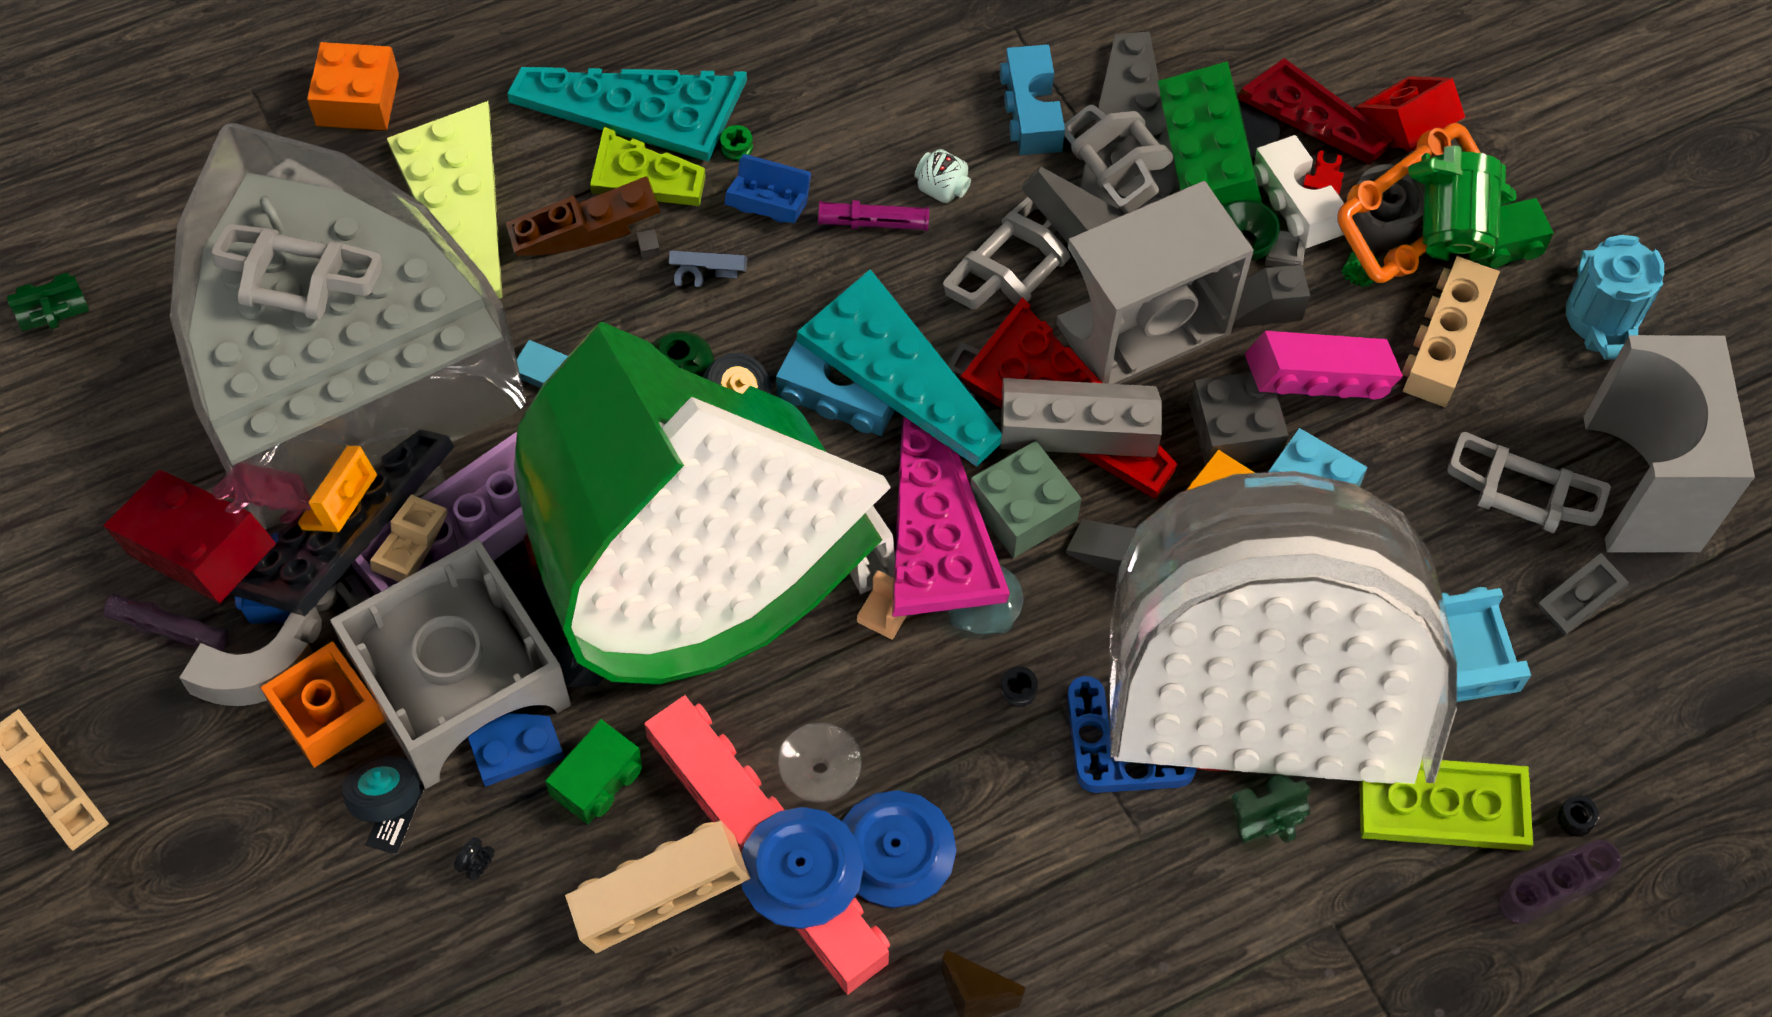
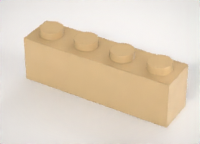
(657, 886)

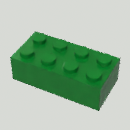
(1209, 133)

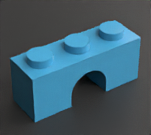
(1035, 123)
(806, 383)

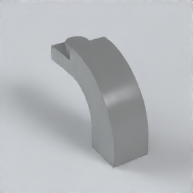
(238, 678)

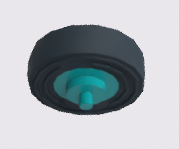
(380, 788)

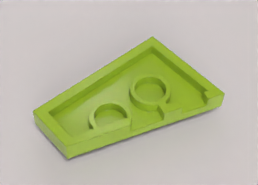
(626, 161)

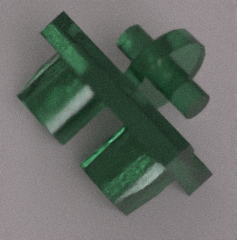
(1273, 813)

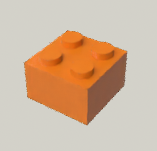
(353, 86)
(323, 704)

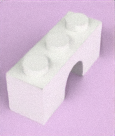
(1308, 213)

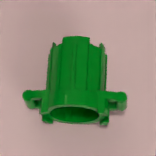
(1462, 202)

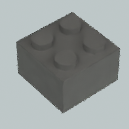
(1237, 419)

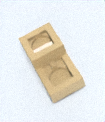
(410, 538)

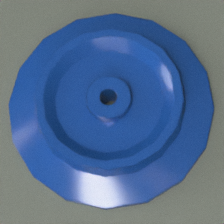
(924, 851)
(805, 893)

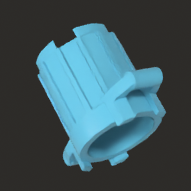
(1613, 293)

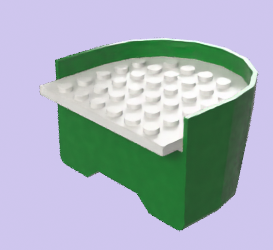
(679, 511)

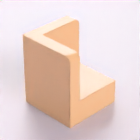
(877, 609)

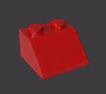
(1414, 108)

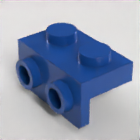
(769, 189)

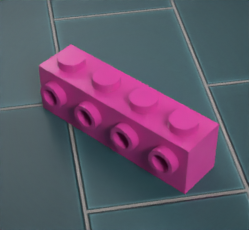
(1323, 365)

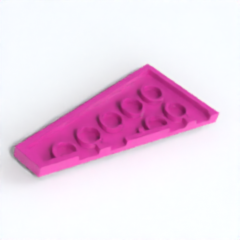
(940, 536)

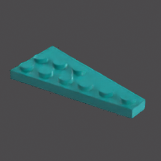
(639, 104)
(887, 355)

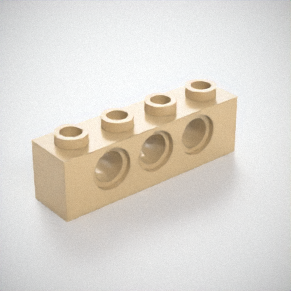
(1437, 379)

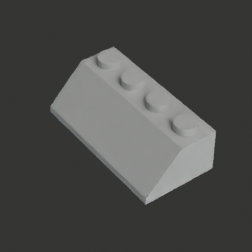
(1081, 417)

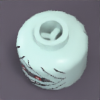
(942, 175)

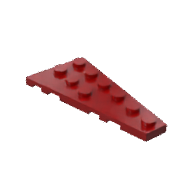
(1029, 350)

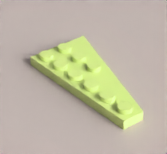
(453, 176)

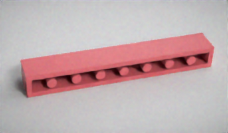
(733, 795)

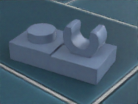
(724, 265)

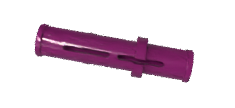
(873, 215)

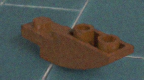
(577, 225)

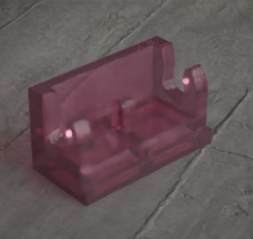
(264, 487)

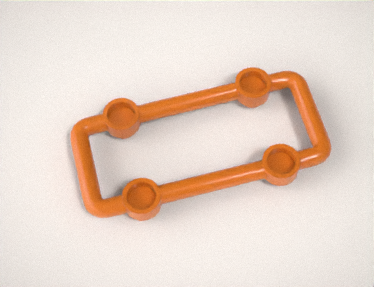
(1368, 197)

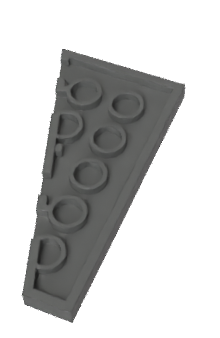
(1129, 87)

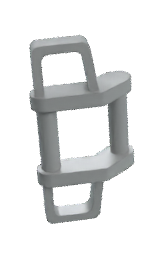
(1140, 160)
(999, 276)
(323, 279)
(1560, 479)

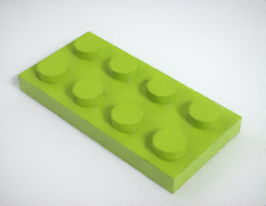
(1464, 807)

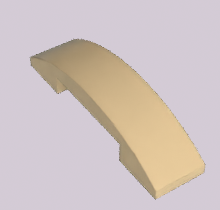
(48, 781)

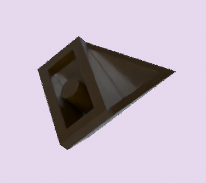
(977, 989)

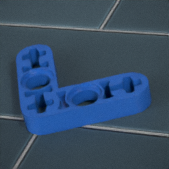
(1115, 777)

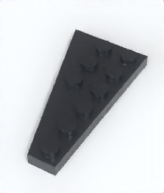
(310, 562)

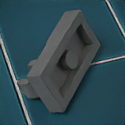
(1583, 594)

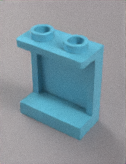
(1482, 646)

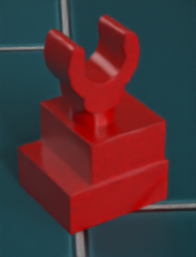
(1325, 174)

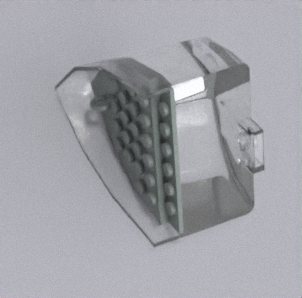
(377, 367)

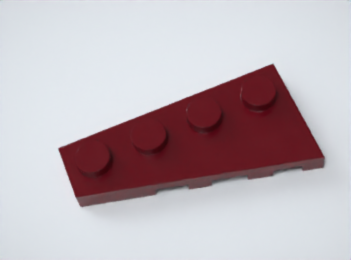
(1310, 107)

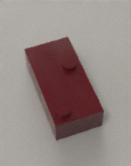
(189, 535)

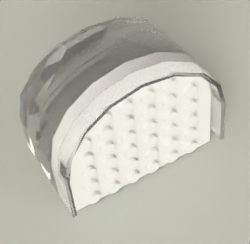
(1281, 635)

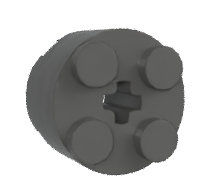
(1397, 216)

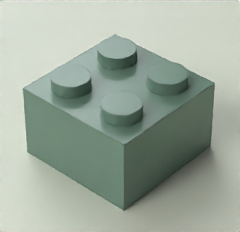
(1025, 499)

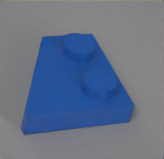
(514, 746)

